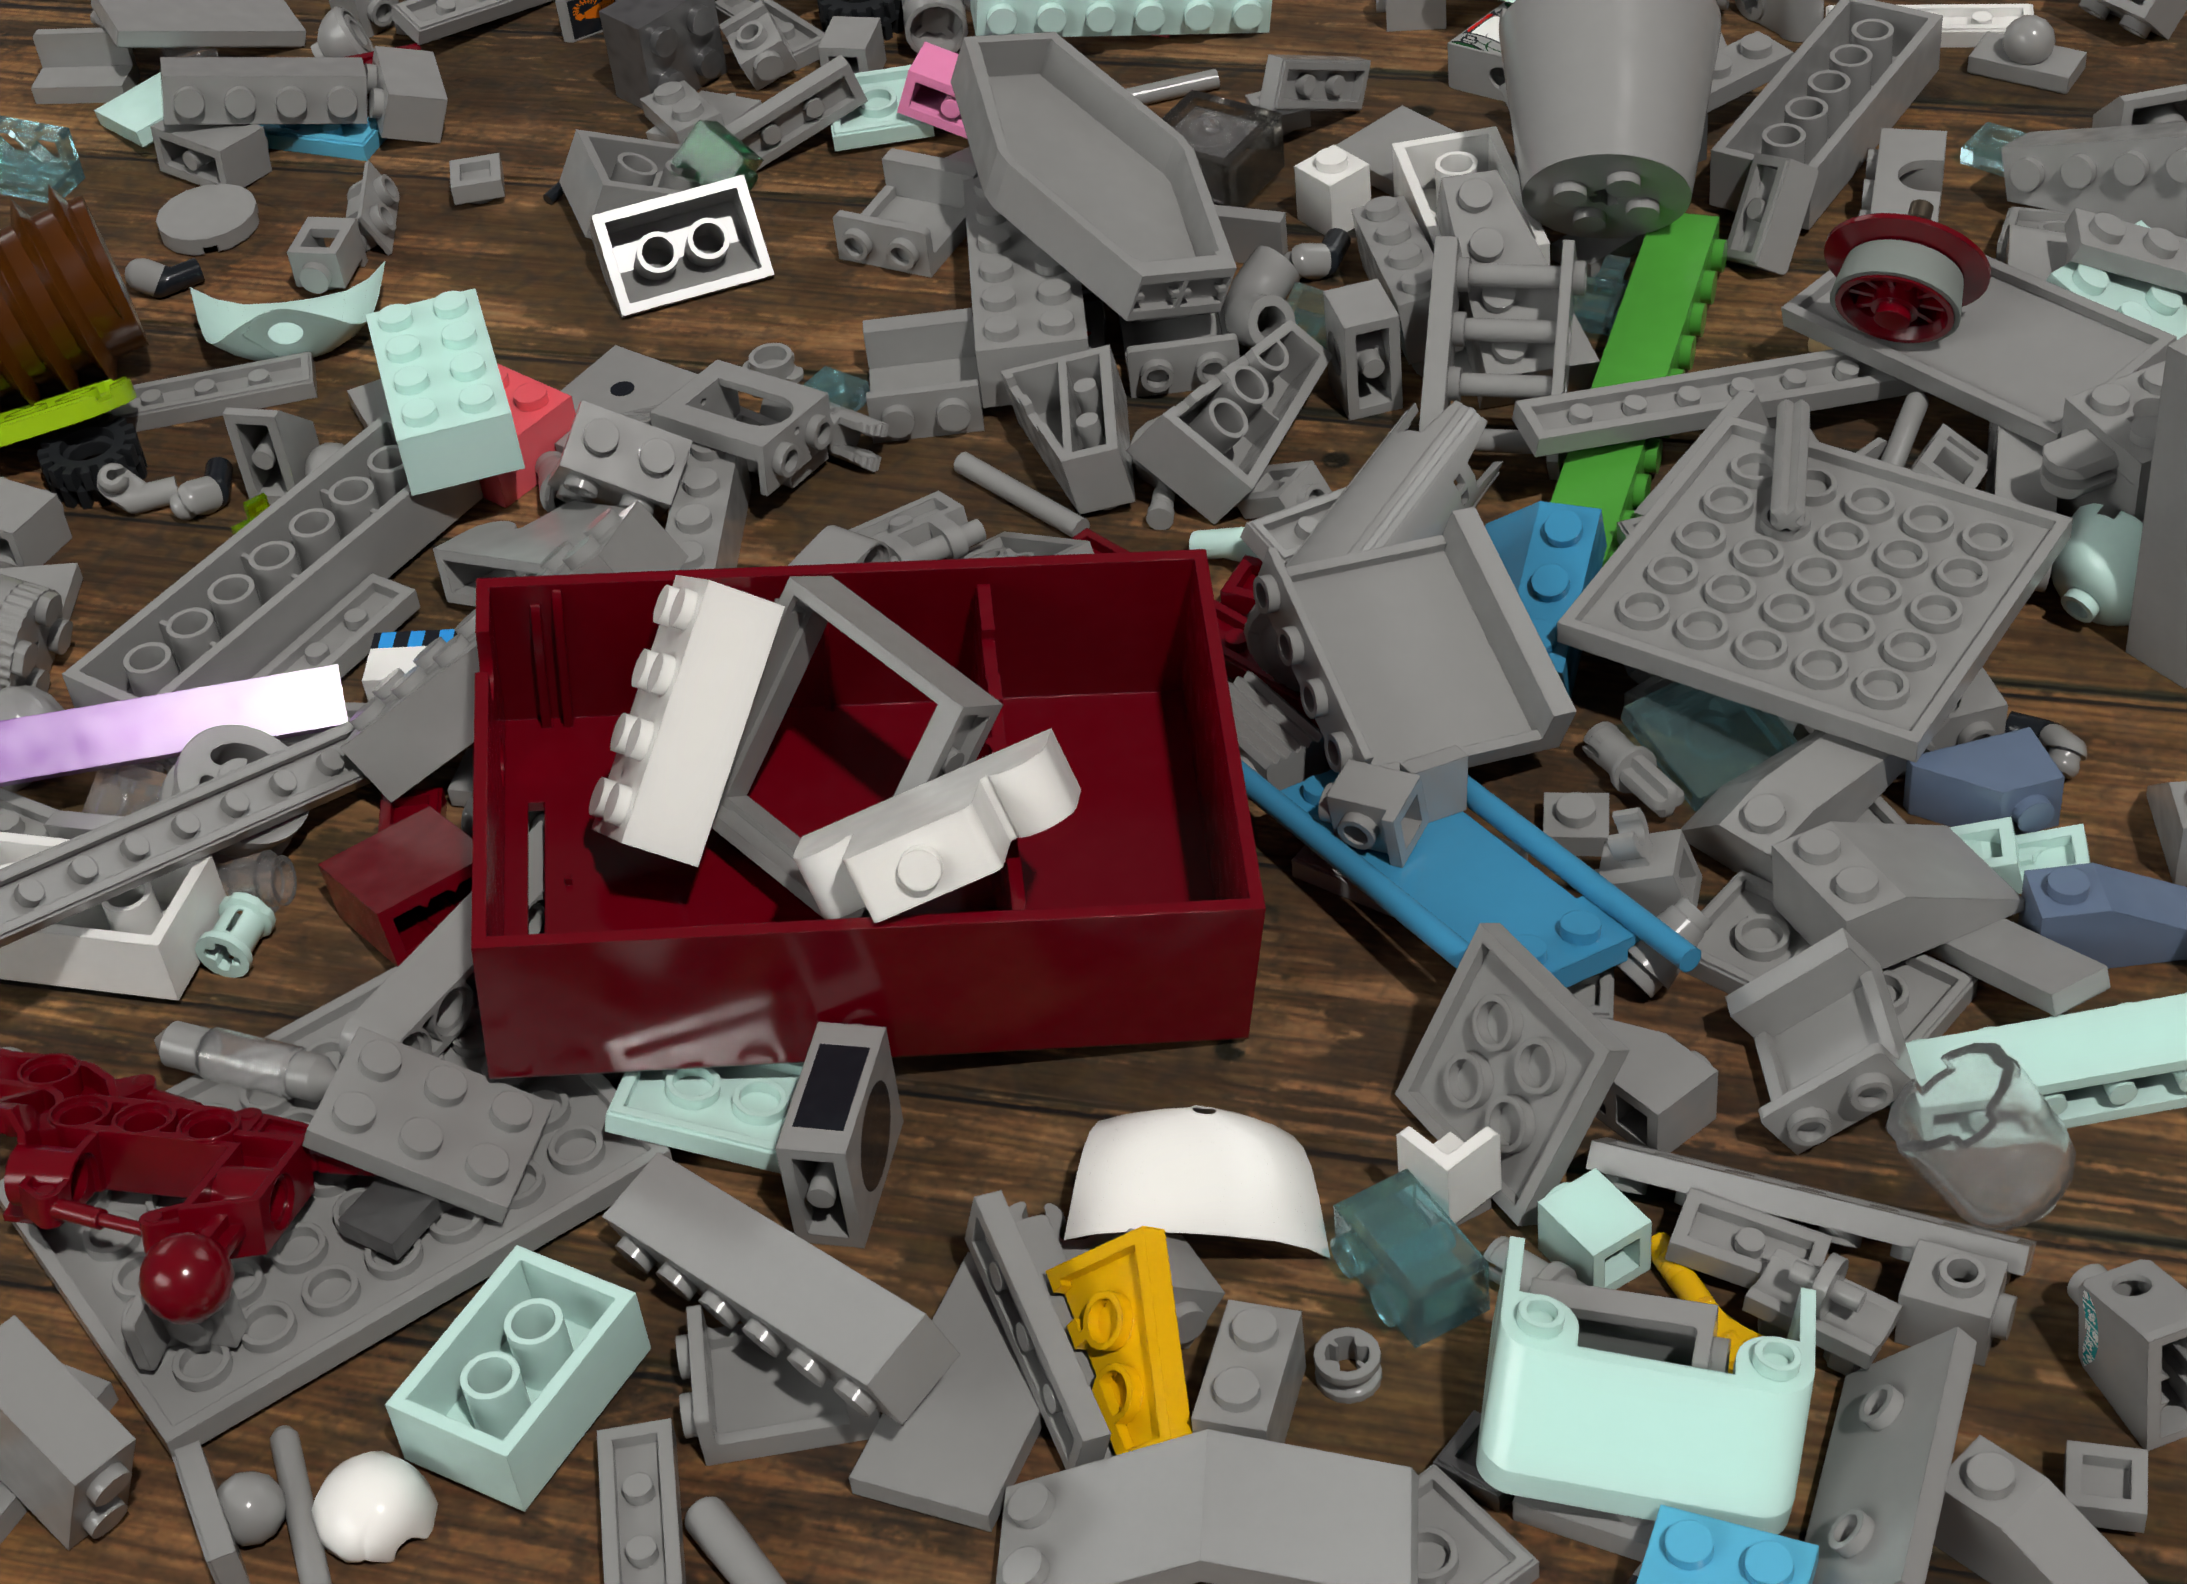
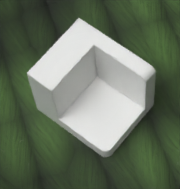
(1451, 1170)

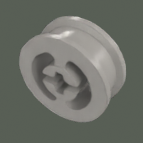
(217, 753)

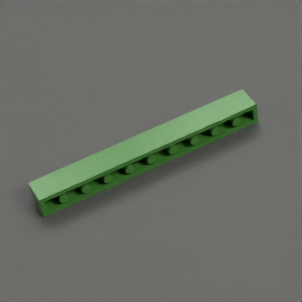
(1648, 340)

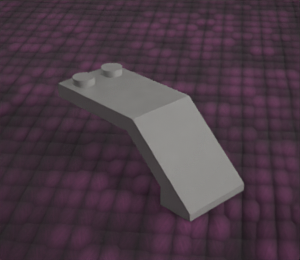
(1214, 1514)

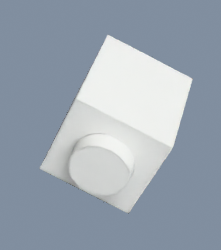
(1330, 187)

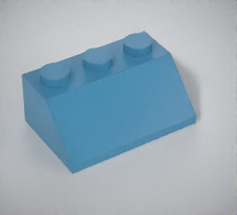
(1551, 559)

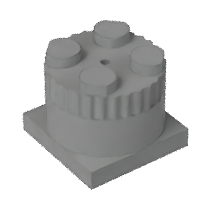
(30, 632)

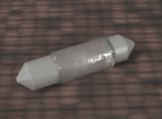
(245, 1061)

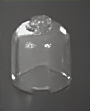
(1984, 1139)

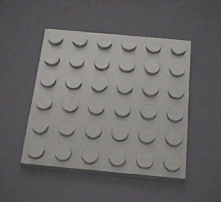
(1843, 626)

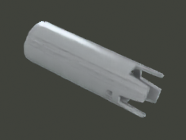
(1393, 499)

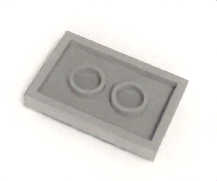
(428, 1124)

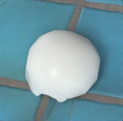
(373, 1508)

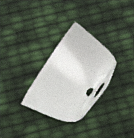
(1197, 1176)

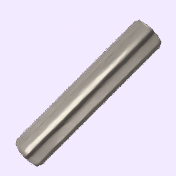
(1790, 465)

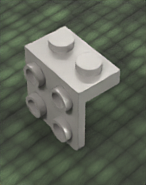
(619, 461)

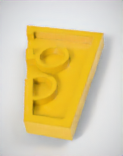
(1131, 1334)

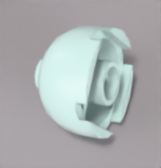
(2099, 566)

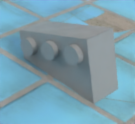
(1078, 424)

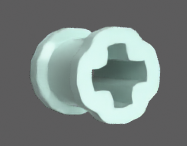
(235, 935)

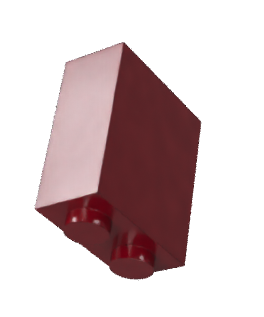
(401, 881)

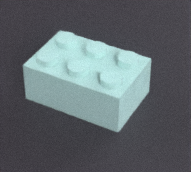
(519, 1377)

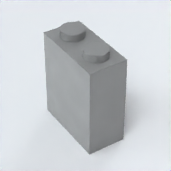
(59, 1442)

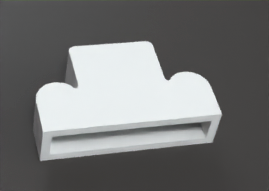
(938, 832)

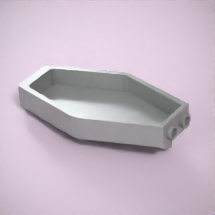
(1092, 176)

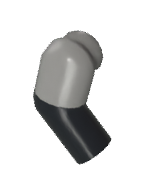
(1320, 259)
(161, 280)
(206, 493)
(2060, 743)

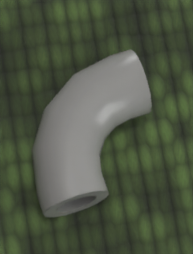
(1258, 296)

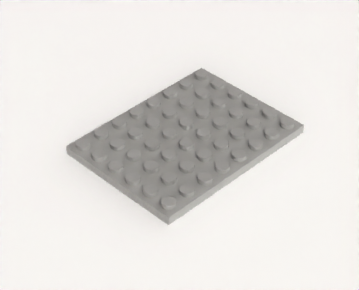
(316, 1290)

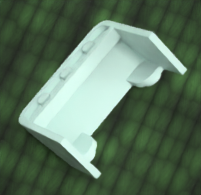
(1638, 1429)

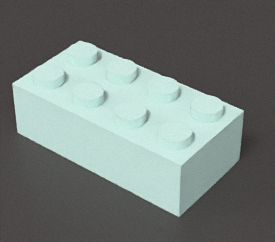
(444, 391)

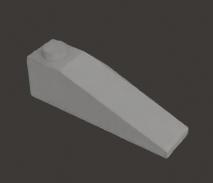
(1788, 794)

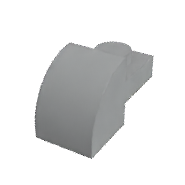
(1952, 459)

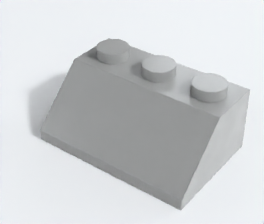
(680, 246)

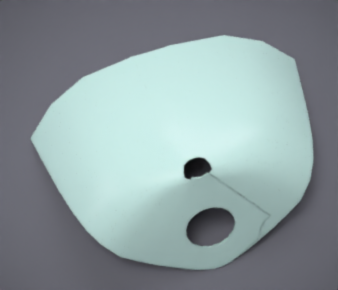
(287, 327)

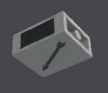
(840, 1134)

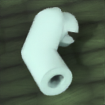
(1221, 543)

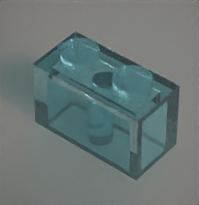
(1410, 1258)

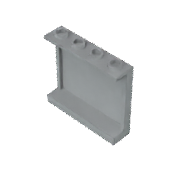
(1416, 650)

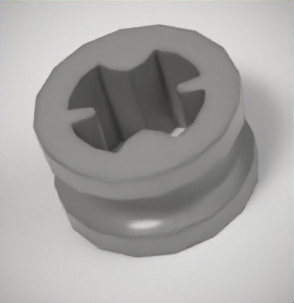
(1351, 1385)

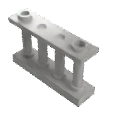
(1452, 328)

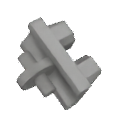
(1849, 1317)

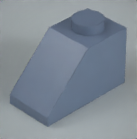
(1987, 782)

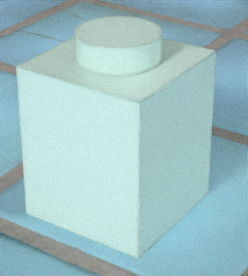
(1595, 1231)

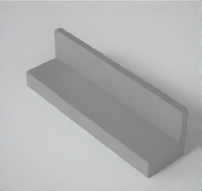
(1035, 1319)

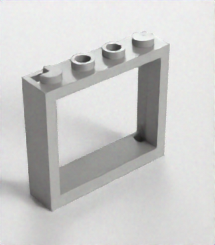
(949, 742)

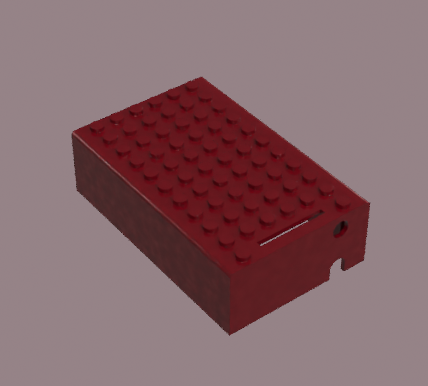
(1092, 934)

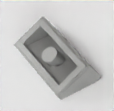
(1771, 213)

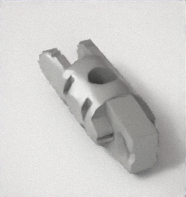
(846, 433)

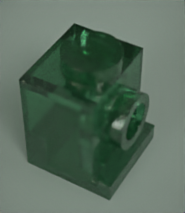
(717, 155)

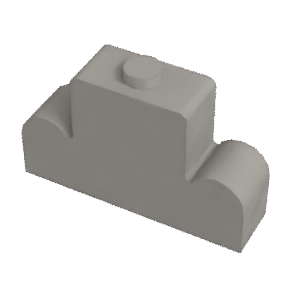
(509, 551)

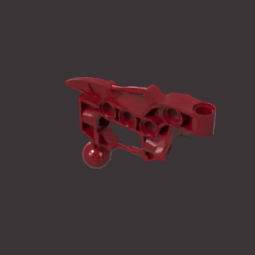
(99, 1133)

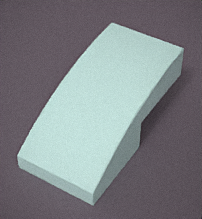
(2013, 854)

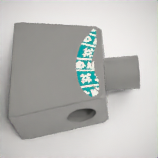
(2136, 1345)

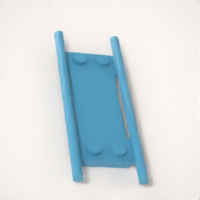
(1471, 877)

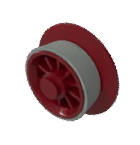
(1904, 274)

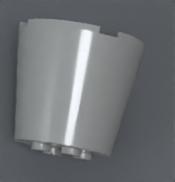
(1608, 109)

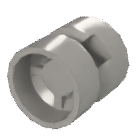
(935, 22)

